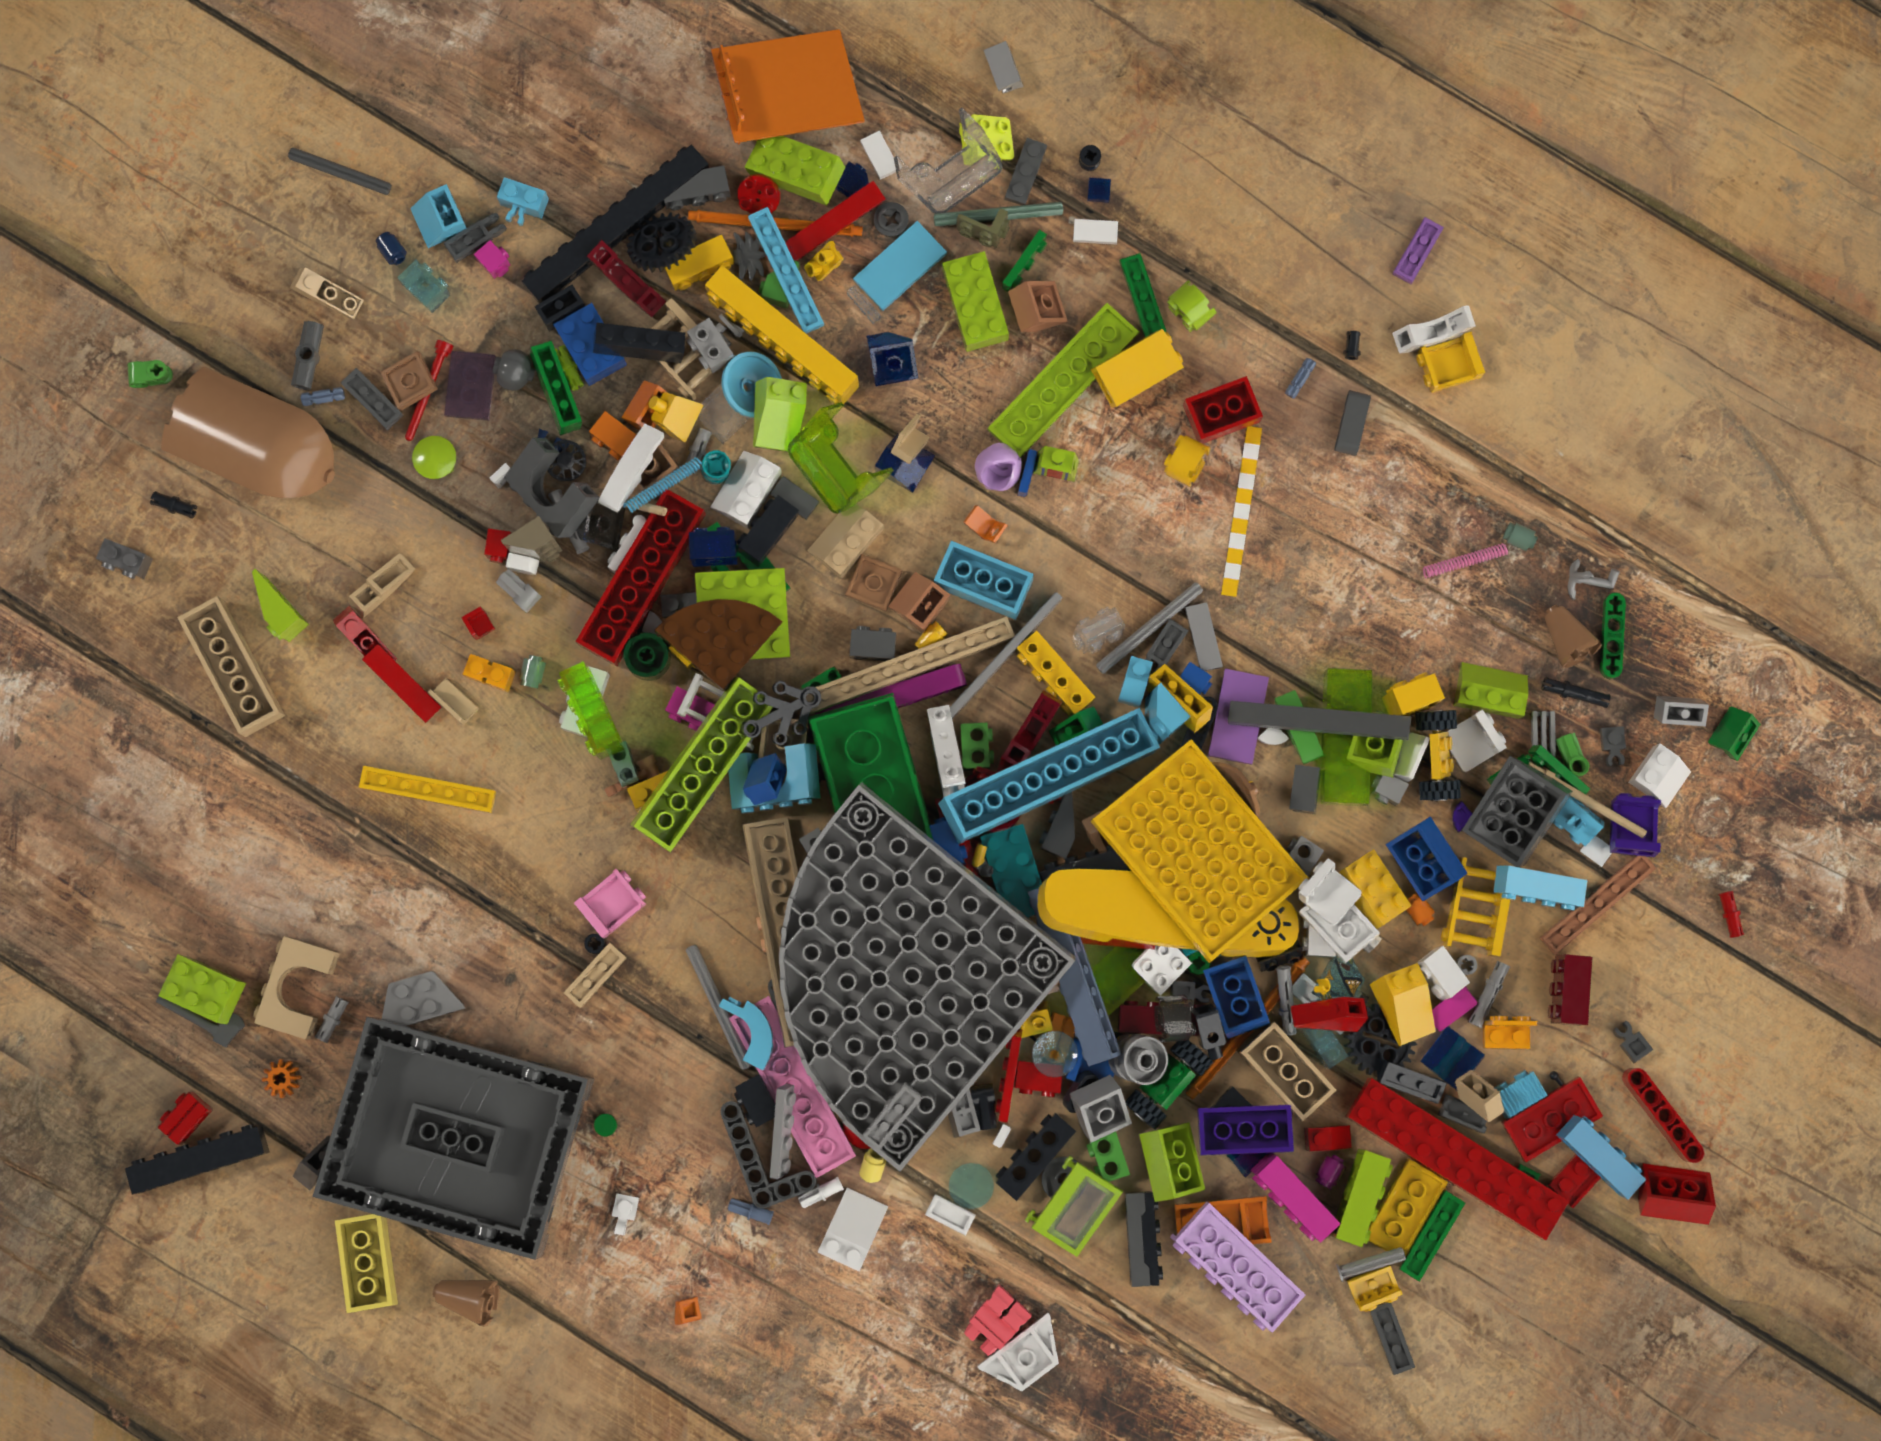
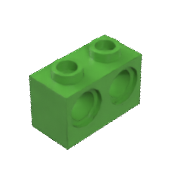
(970, 746)
(1114, 1155)

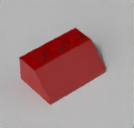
(1676, 1194)

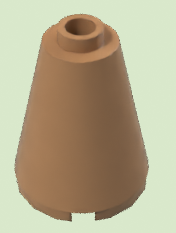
(1570, 637)
(469, 1298)

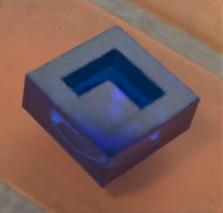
(1099, 190)

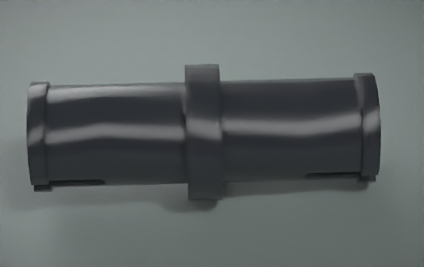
(173, 504)

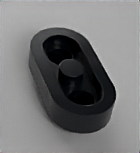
(1083, 1079)

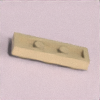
(595, 975)

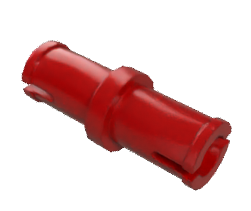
(1731, 914)

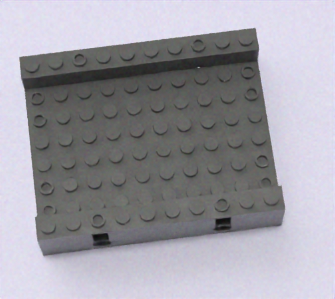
(452, 1137)

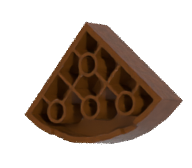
(718, 636)

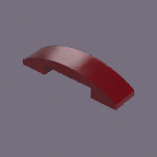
(625, 279)

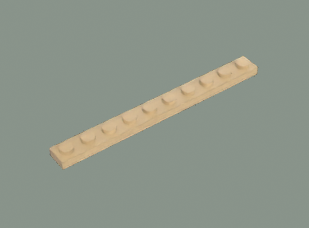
(913, 663)

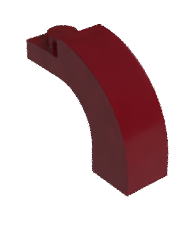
(1032, 728)

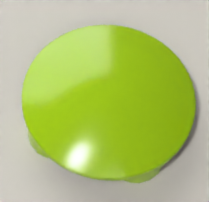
(434, 457)

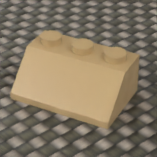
(846, 539)

